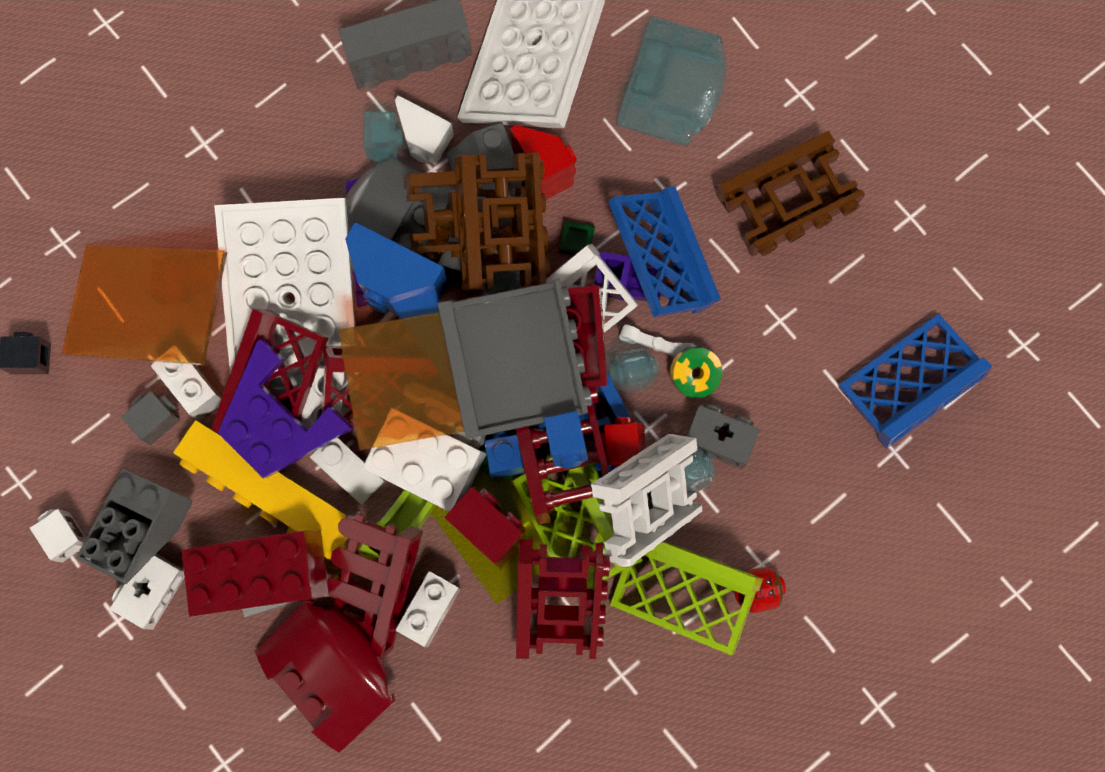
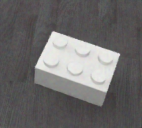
(431, 468)

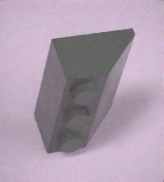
(498, 151)

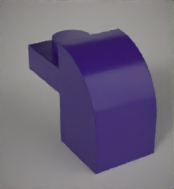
(625, 272)

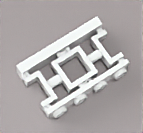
(625, 496)

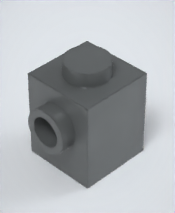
(151, 416)

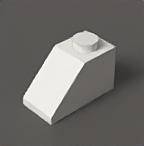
(424, 131)
(347, 470)

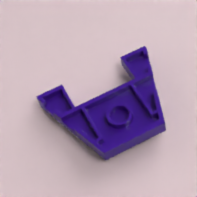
(264, 428)

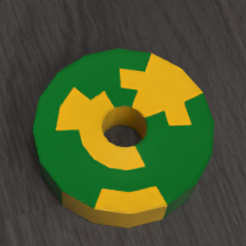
(709, 375)

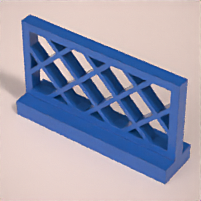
(679, 246)
(927, 404)

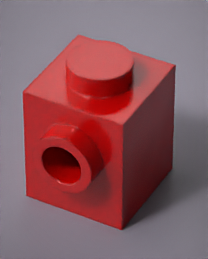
(623, 440)

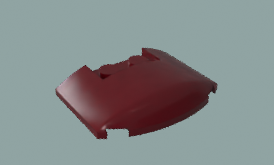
(327, 673)

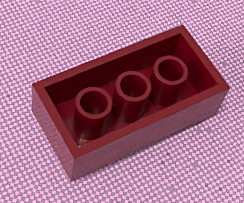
(255, 572)

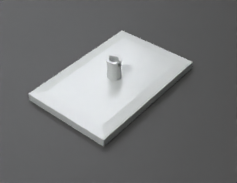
(531, 62)
(283, 251)

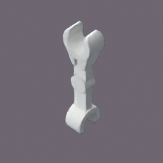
(633, 335)

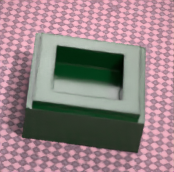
(575, 237)

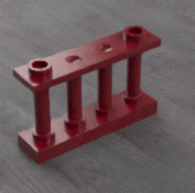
(538, 470)

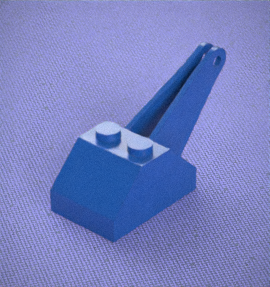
(394, 275)

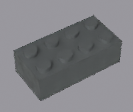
(406, 42)

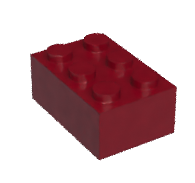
(485, 527)

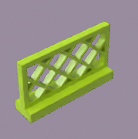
(602, 520)
(703, 568)

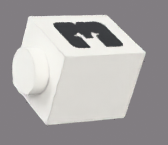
(58, 534)

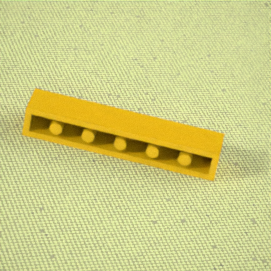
(275, 495)

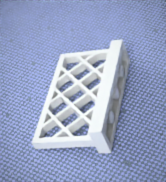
(579, 266)

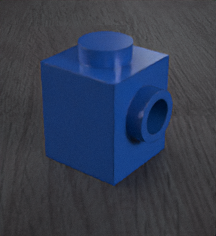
(566, 440)
(504, 455)

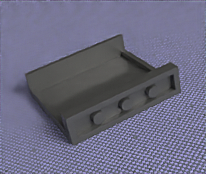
(514, 358)

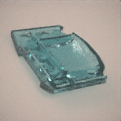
(674, 82)

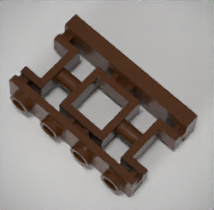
(780, 172)
(414, 181)
(475, 219)

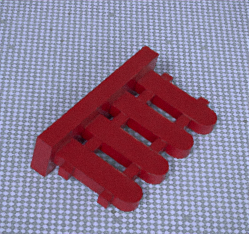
(394, 575)

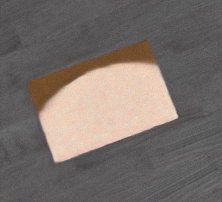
(145, 304)
(400, 381)

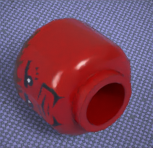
(770, 591)

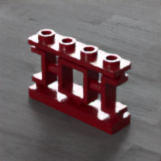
(561, 579)

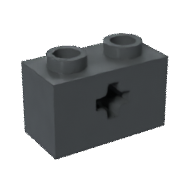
(739, 431)

